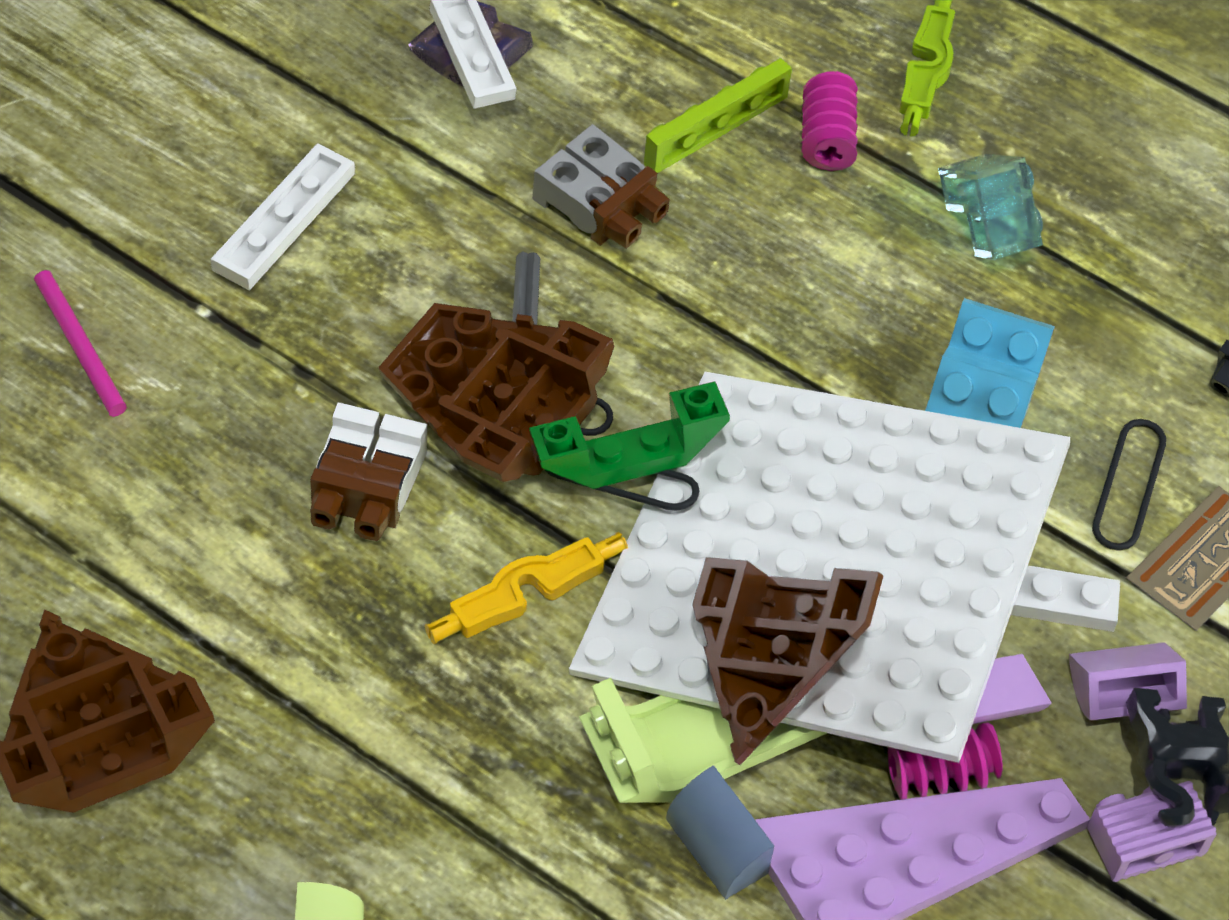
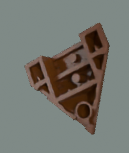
(775, 638)
(95, 720)

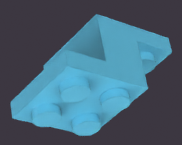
(990, 365)

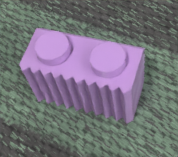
(1136, 841)

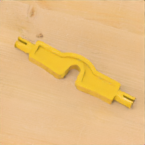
(503, 598)

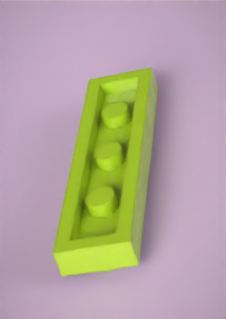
(717, 115)

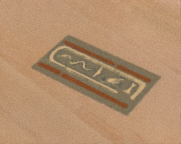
(1191, 564)

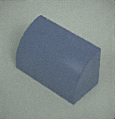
(720, 833)

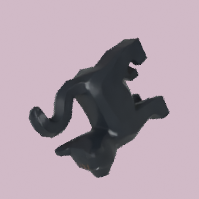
(1182, 753)

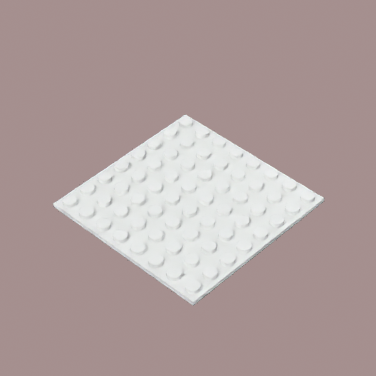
(844, 485)

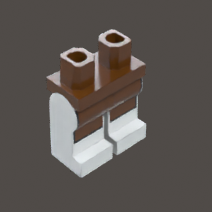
(366, 470)

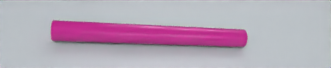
(80, 343)

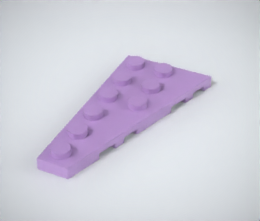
(912, 851)

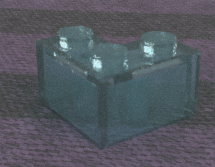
(997, 203)

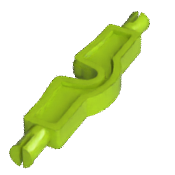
(925, 77)

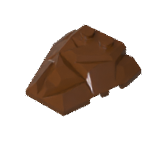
(494, 379)

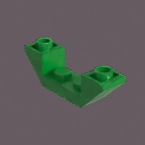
(695, 419)

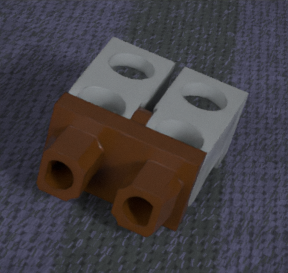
(600, 188)

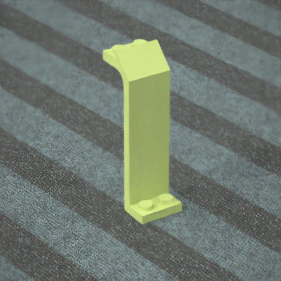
(668, 742)

